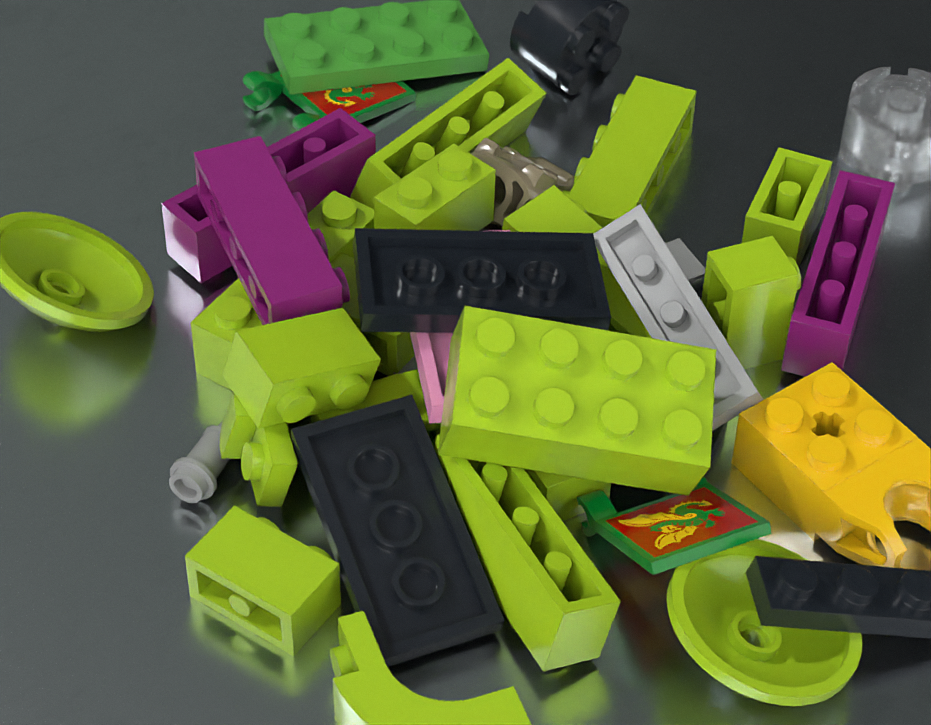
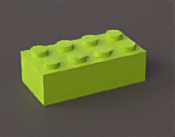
(578, 401)

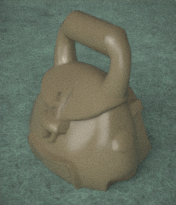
(519, 177)

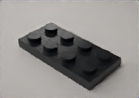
(427, 277)
(396, 530)

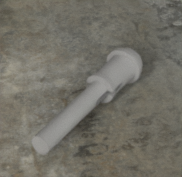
(196, 474)

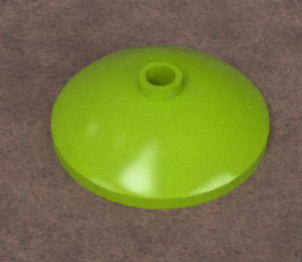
(71, 273)
(723, 634)

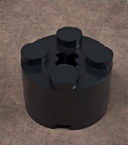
(569, 39)

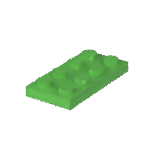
(374, 45)

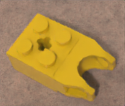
(837, 465)

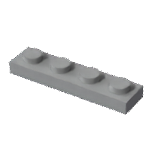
(671, 305)

